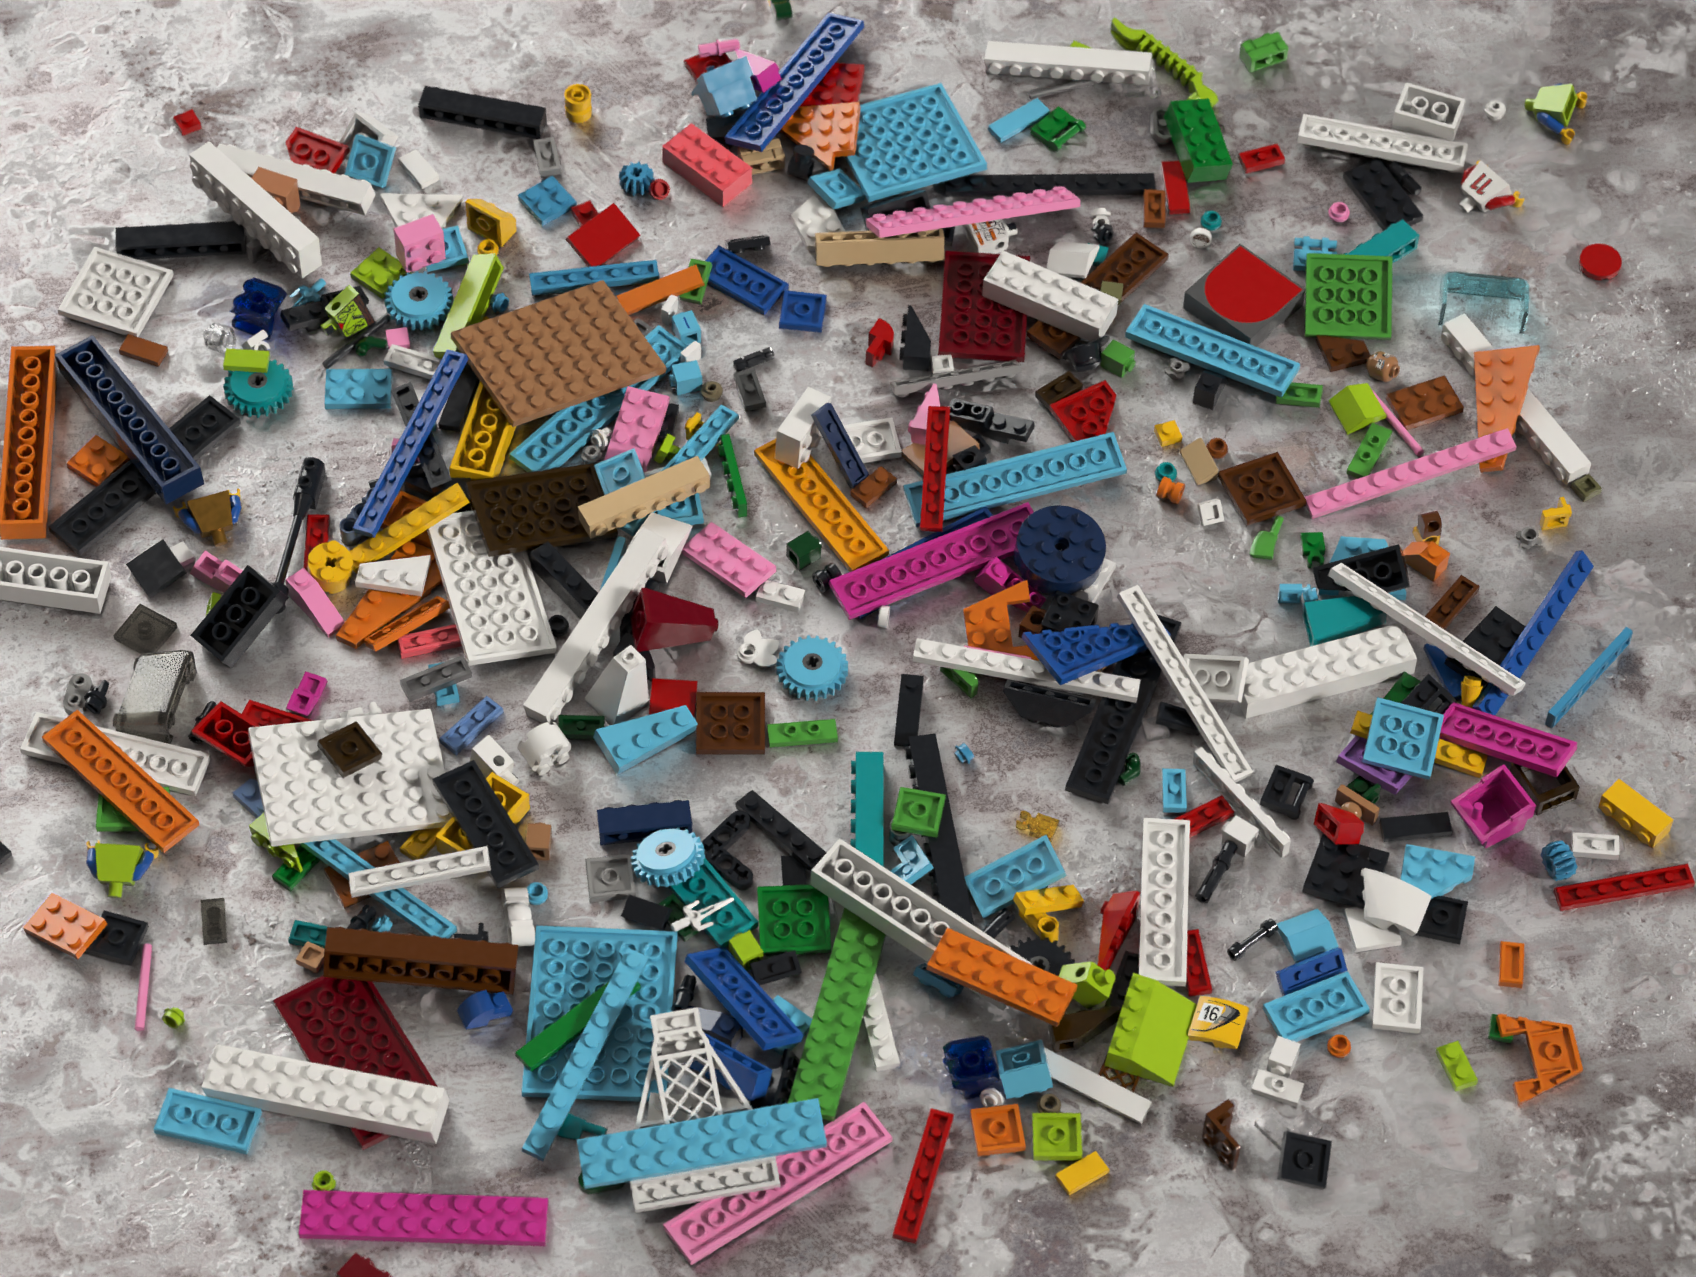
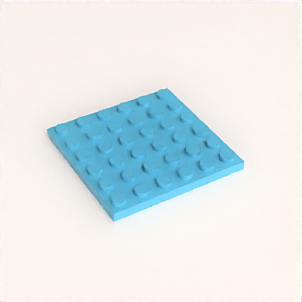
(912, 143)

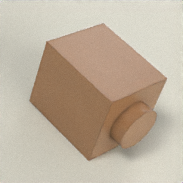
(539, 840)

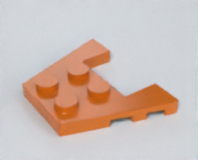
(989, 624)
(1551, 1051)

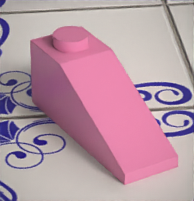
(314, 602)

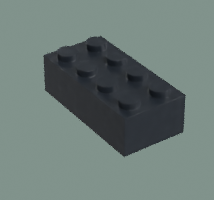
(239, 616)

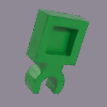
(1313, 547)

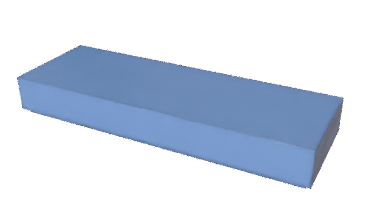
(471, 725)

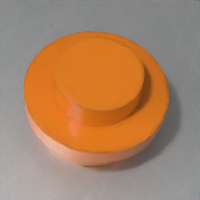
(1339, 1046)

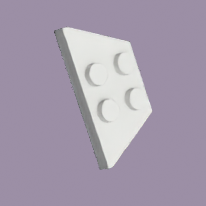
(411, 207)
(813, 218)

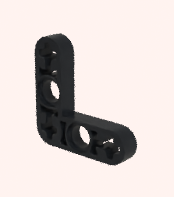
(720, 852)

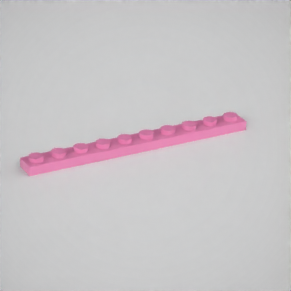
(1410, 473)

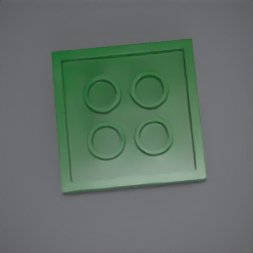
(793, 920)

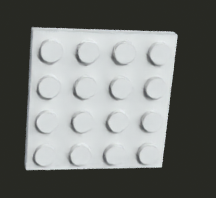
(115, 292)

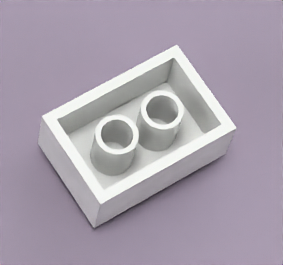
(1428, 113)
(798, 431)

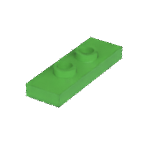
(1369, 451)
(802, 733)

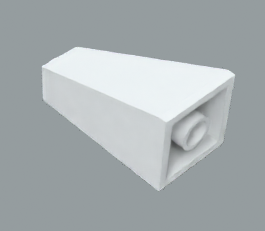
(621, 687)

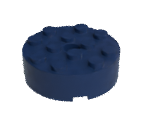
(1039, 547)

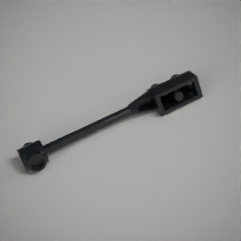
(304, 498)

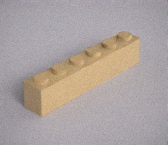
(868, 248)
(644, 497)

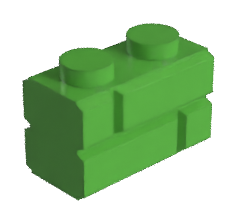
(1263, 51)

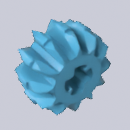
(636, 178)
(1559, 860)

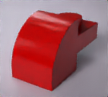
(879, 342)

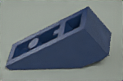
(720, 1026)

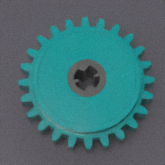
(257, 391)

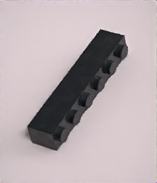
(482, 112)
(181, 240)

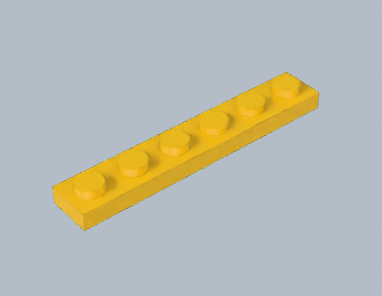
(409, 526)
(1447, 753)

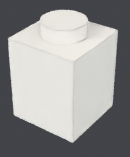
(1241, 833)
(1283, 1057)

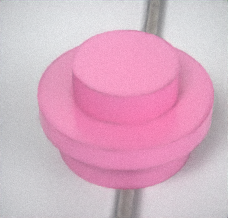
(1339, 212)

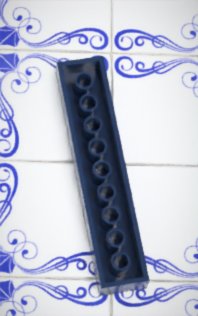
(129, 419)

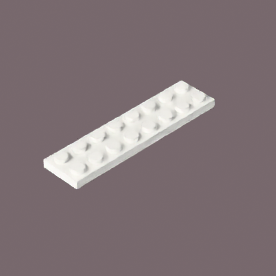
(1382, 143)
(166, 763)
(1164, 900)

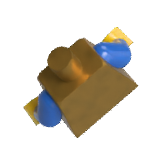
(211, 515)

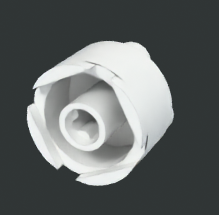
(545, 747)

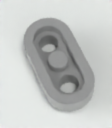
(1158, 125)
(77, 692)

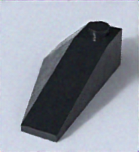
(1381, 567)

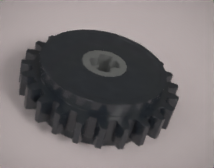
(1044, 954)

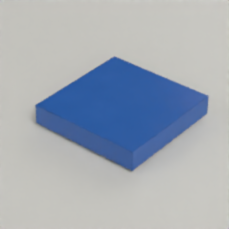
(802, 311)

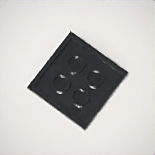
(1338, 868)

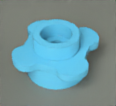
(382, 924)

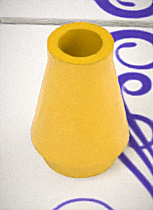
(1470, 690)

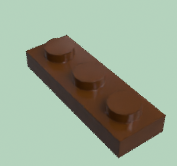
(1453, 602)

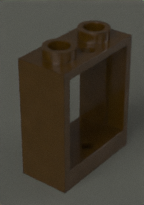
(1553, 798)

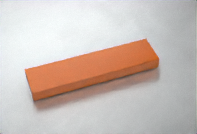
(661, 289)
(407, 623)

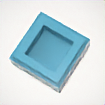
(1289, 593)

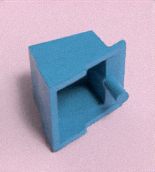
(726, 88)

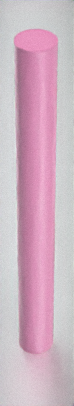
(1405, 435)
(143, 987)

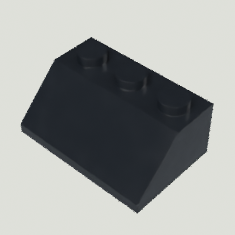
(904, 202)

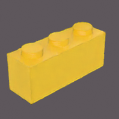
(1635, 813)

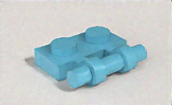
(1299, 256)

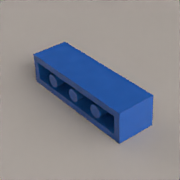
(747, 1073)

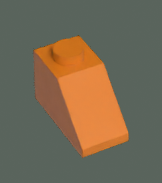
(1427, 558)

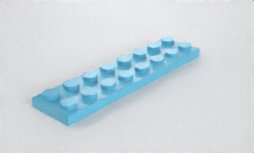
(1212, 350)

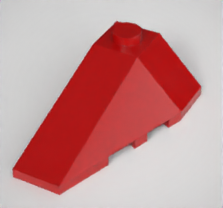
(1116, 923)

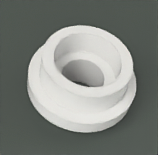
(1495, 110)

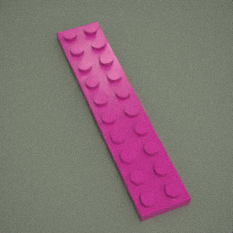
(929, 563)
(423, 1218)

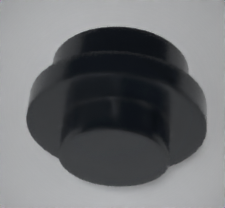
(558, 625)

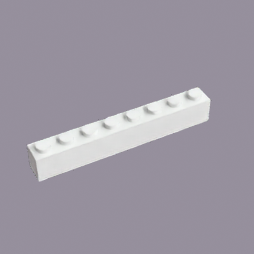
(1068, 63)
(313, 184)

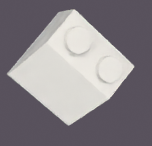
(367, 126)

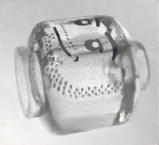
(219, 337)

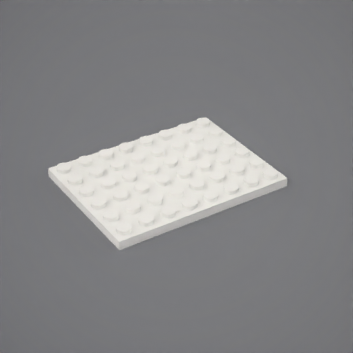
(311, 801)

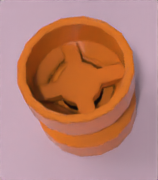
(1170, 490)

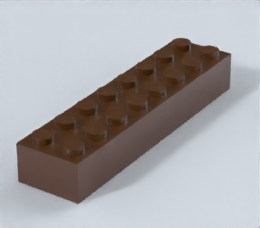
(420, 960)

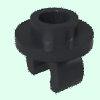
(1103, 233)

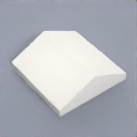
(1072, 258)

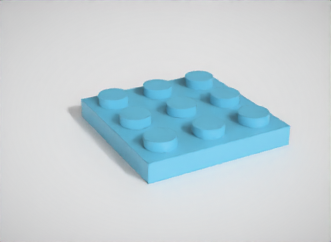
(1403, 738)

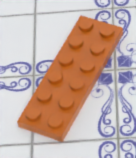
(1002, 977)

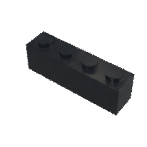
(562, 578)

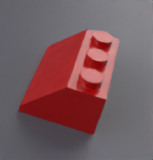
(227, 732)

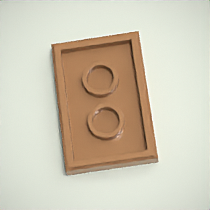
(958, 441)

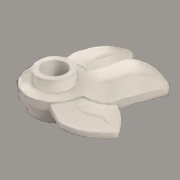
(761, 650)

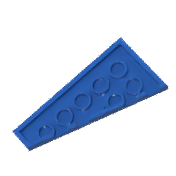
(1084, 648)

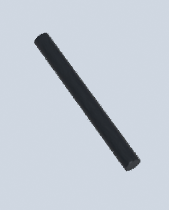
(351, 344)

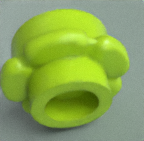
(173, 1017)
(323, 1176)

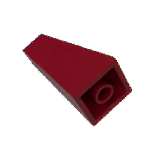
(669, 621)

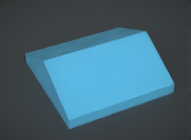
(1307, 935)

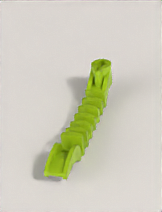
(1141, 41)

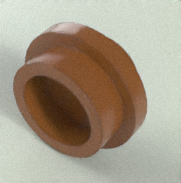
(1217, 448)

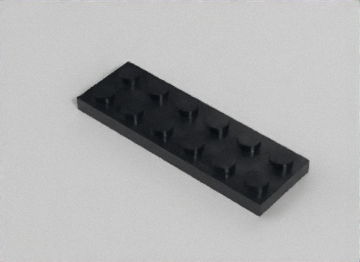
(485, 822)

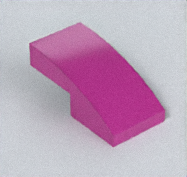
(307, 694)

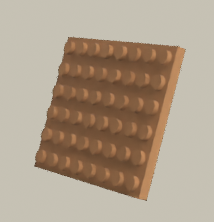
(558, 353)

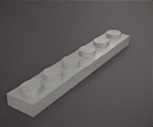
(963, 376)

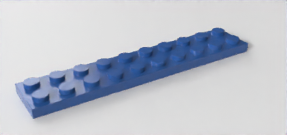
(797, 81)

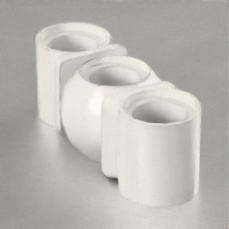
(518, 916)

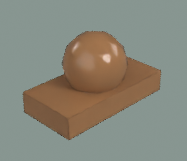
(1356, 804)

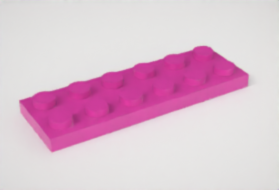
(1506, 739)

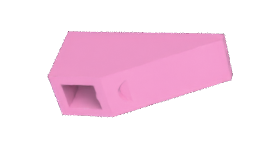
(918, 425)

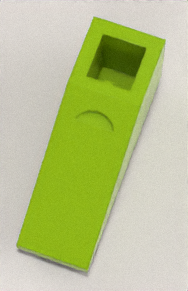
(285, 852)

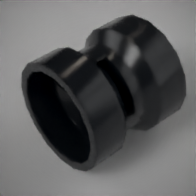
(822, 578)

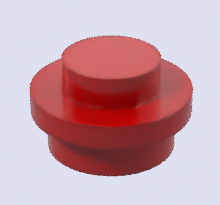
(659, 189)

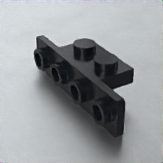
(780, 1082)

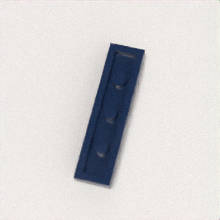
(840, 445)

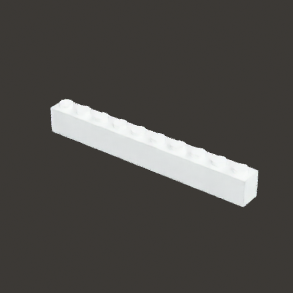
(1534, 420)
(596, 627)

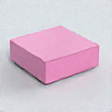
(398, 337)

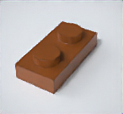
(1154, 208)
(873, 487)

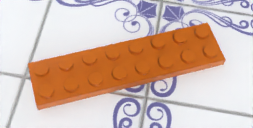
(120, 781)

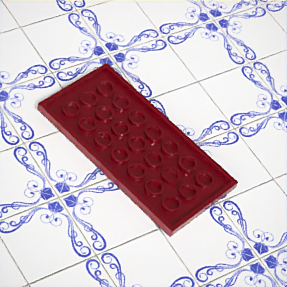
(351, 1029)

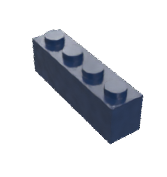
(639, 821)

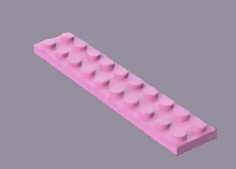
(968, 213)
(722, 1219)

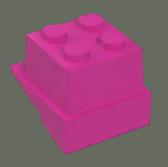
(1495, 807)

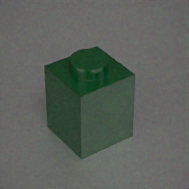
(803, 550)

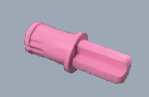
(717, 47)

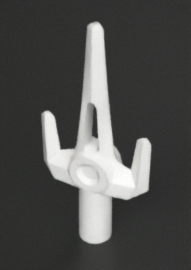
(694, 917)

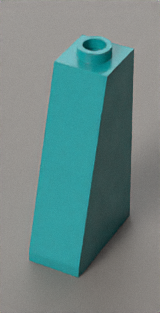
(1339, 618)

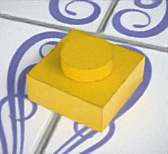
(1168, 433)

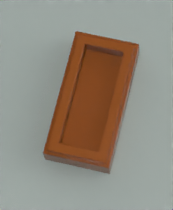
(143, 350)

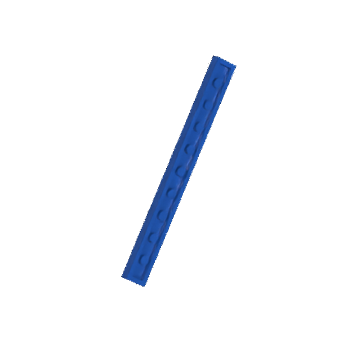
(410, 443)
(1538, 629)

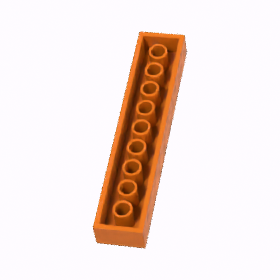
(28, 442)

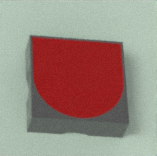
(1244, 297)

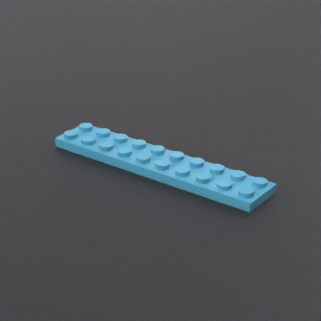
(574, 426)
(1025, 476)
(701, 1143)

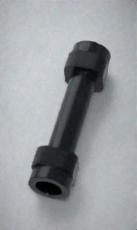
(1266, 929)

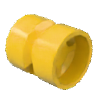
(578, 103)

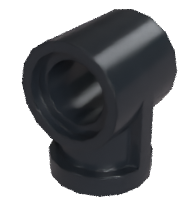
(801, 163)

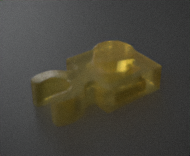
(1038, 826)

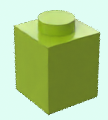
(745, 949)

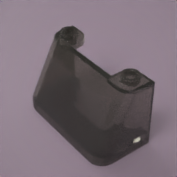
(155, 694)

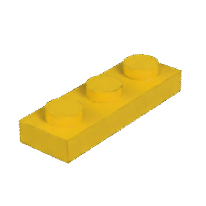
(1048, 900)

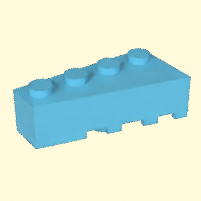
(643, 737)

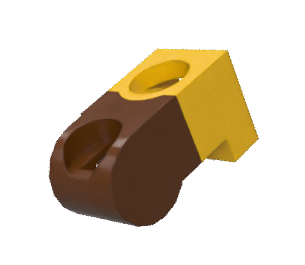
(1428, 526)

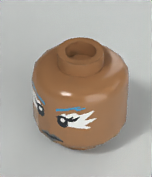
(1382, 366)

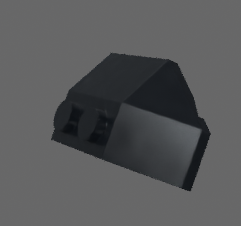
(1047, 704)

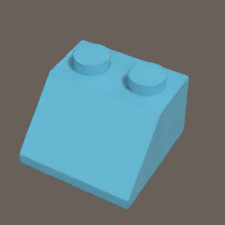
(1024, 1069)

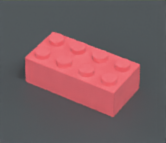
(707, 165)

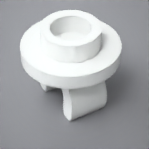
(1100, 214)
(600, 438)
(991, 1097)

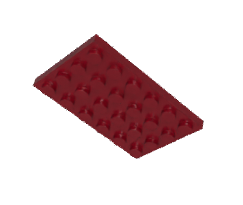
(972, 323)

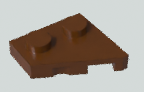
(1342, 352)

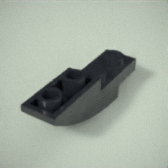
(313, 314)
(992, 425)

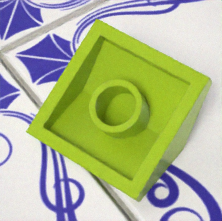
(1356, 407)

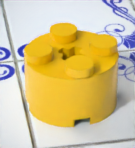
(331, 566)

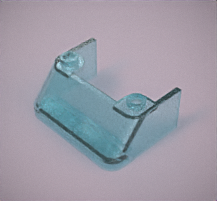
(1486, 286)

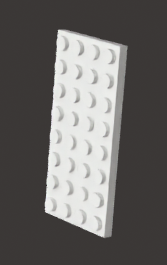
(489, 597)

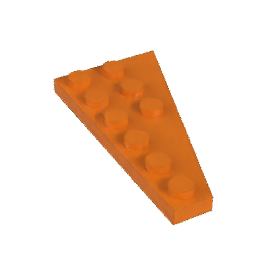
(1501, 391)
(382, 606)

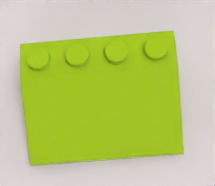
(1151, 1031)

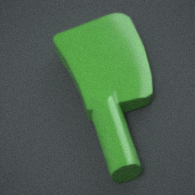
(1265, 542)

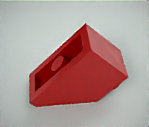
(1338, 824)

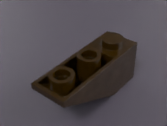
(1081, 1027)

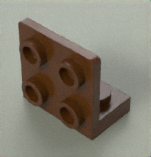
(1216, 1134)

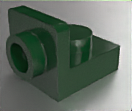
(1365, 789)

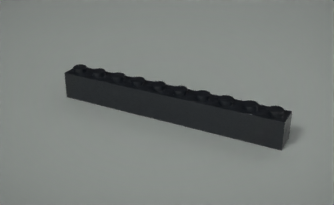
(942, 851)

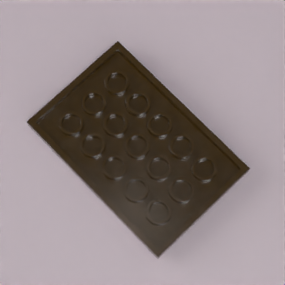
(534, 508)

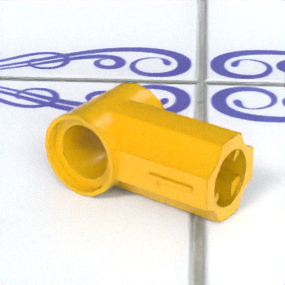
(1041, 923)

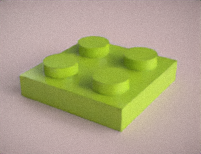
(378, 272)
(1057, 1136)

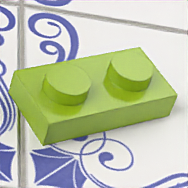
(1456, 1066)

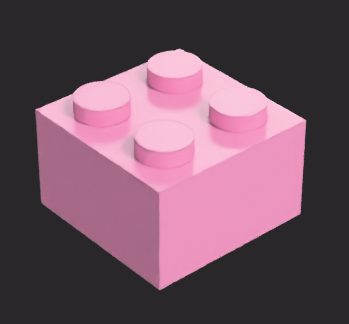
(419, 243)

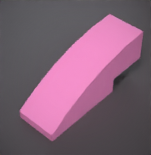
(215, 572)

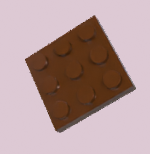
(1262, 488)
(730, 723)

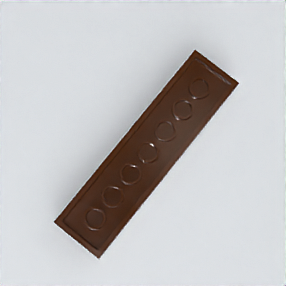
(1127, 265)

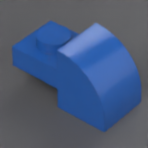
(482, 1007)

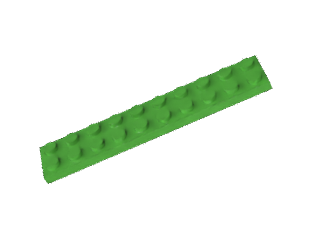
(838, 1014)

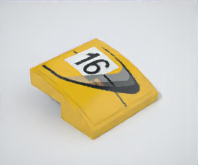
(1218, 1022)

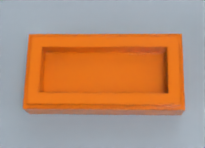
(1511, 964)

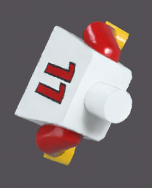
(1486, 190)

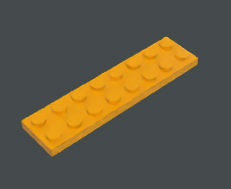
(825, 509)

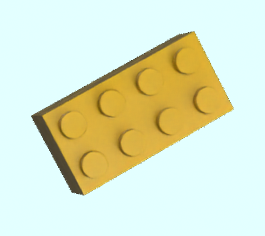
(514, 801)

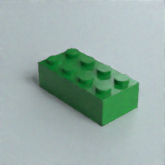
(1198, 140)

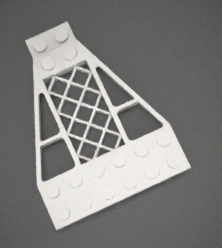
(677, 1041)

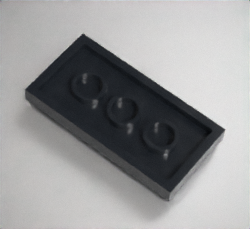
(1382, 194)
(1491, 638)

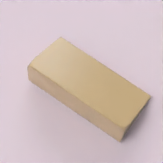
(1199, 462)

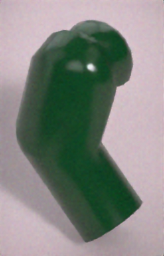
(369, 342)
(1132, 769)

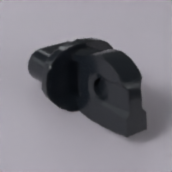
(96, 698)

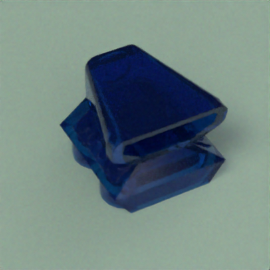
(257, 307)
(971, 1065)

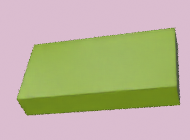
(246, 360)

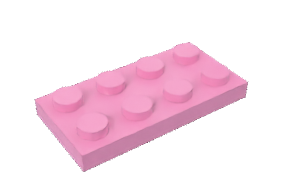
(638, 424)
(728, 559)

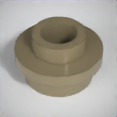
(711, 396)
(1049, 1099)

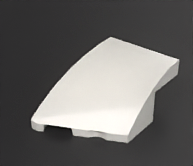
(1393, 902)

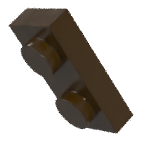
(1058, 389)

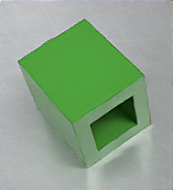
(1118, 358)

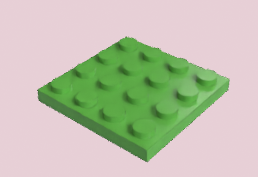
(1348, 296)

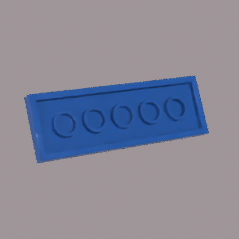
(744, 998)

